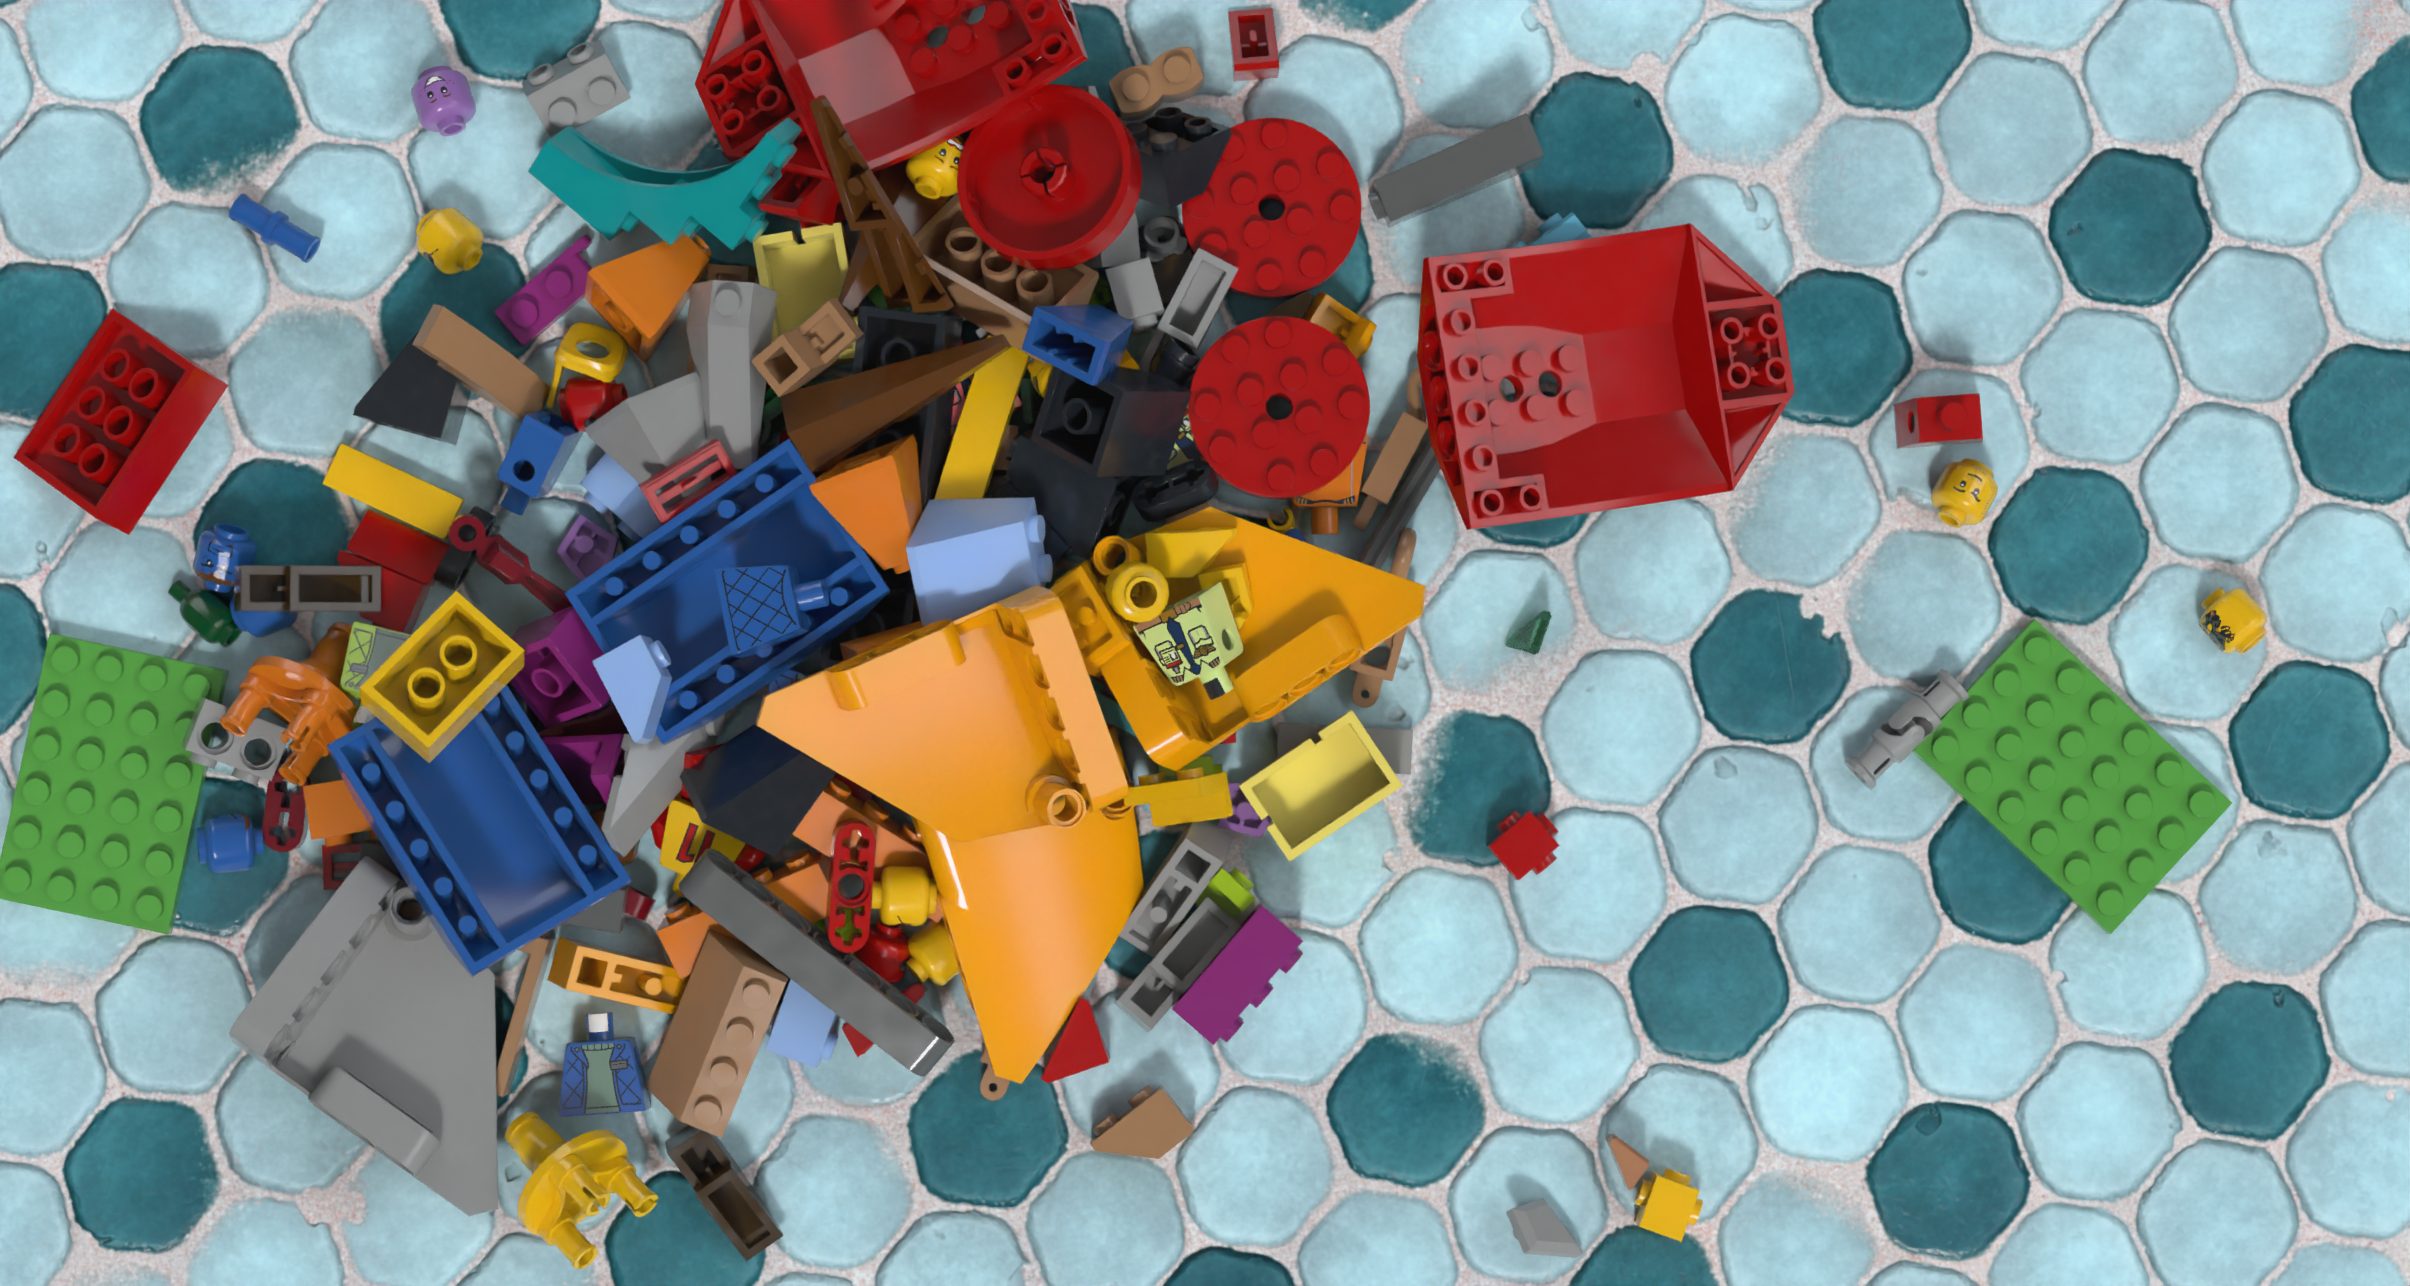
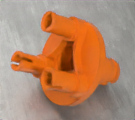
(303, 697)

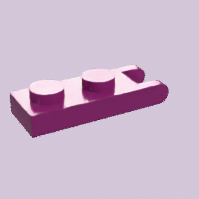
(547, 294)

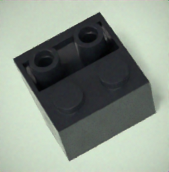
(1177, 155)

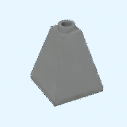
(656, 431)

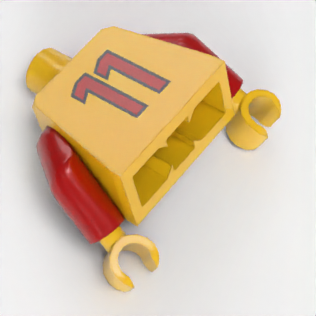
(685, 838)

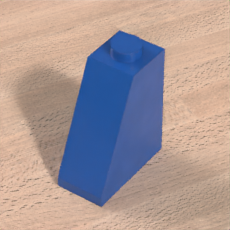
(1078, 339)

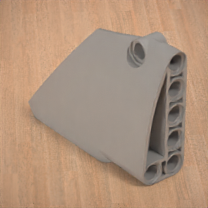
(387, 1037)

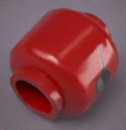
(588, 399)
(886, 951)

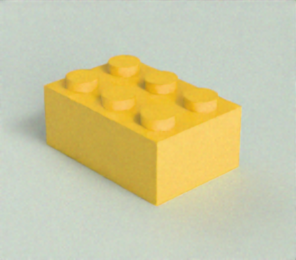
(442, 676)

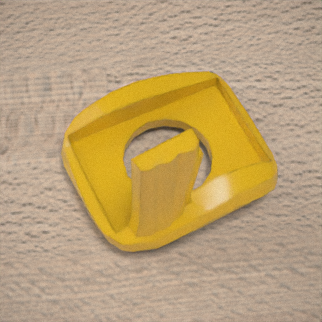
(569, 357)

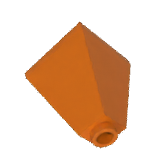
(647, 290)
(876, 499)

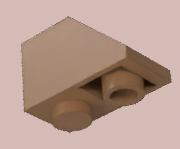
(1147, 1129)

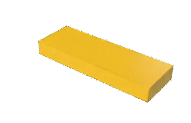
(393, 491)

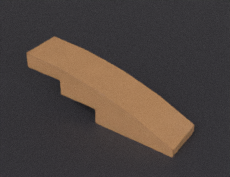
(481, 364)

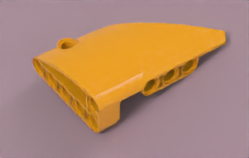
(1035, 920)

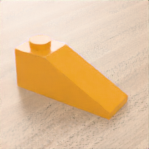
(616, 976)

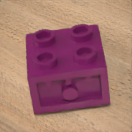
(589, 763)

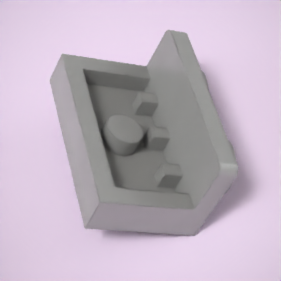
(575, 88)

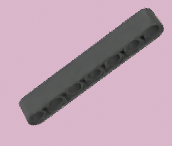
(814, 964)

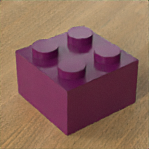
(559, 668)

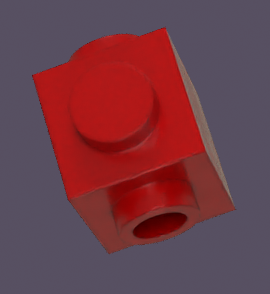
(1524, 843)

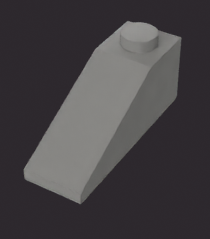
(1176, 886)

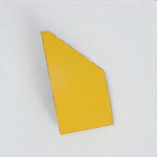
(1186, 551)
(1236, 587)

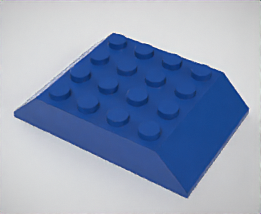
(671, 592)
(481, 830)

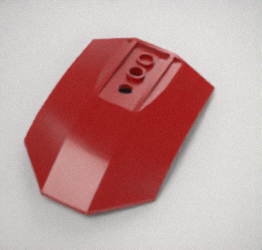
(877, 71)
(1659, 363)

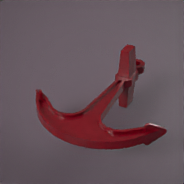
(513, 567)

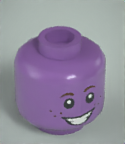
(443, 100)

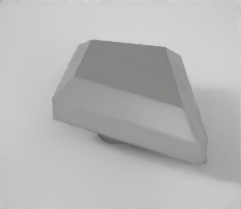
(1542, 1231)

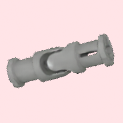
(1900, 734)

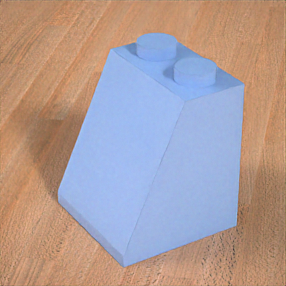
(975, 554)

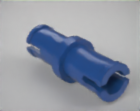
(274, 228)

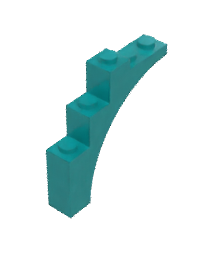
(623, 194)

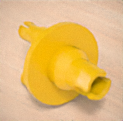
(572, 1182)

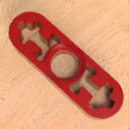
(859, 919)

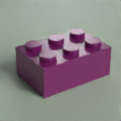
(1239, 975)

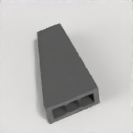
(1457, 171)

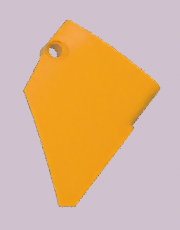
(1306, 625)
(964, 721)

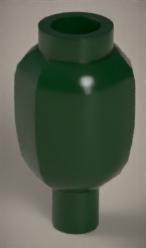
(206, 614)

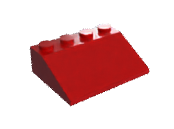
(120, 422)

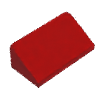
(398, 547)

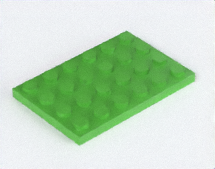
(2072, 776)
(106, 786)

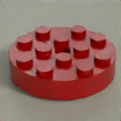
(1318, 199)
(1083, 202)
(1286, 361)

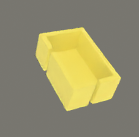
(804, 275)
(1320, 785)

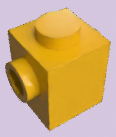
(1667, 1204)

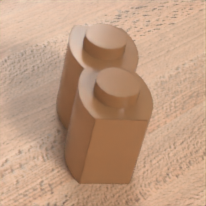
(1168, 79)

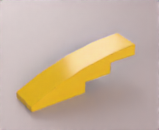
(982, 427)

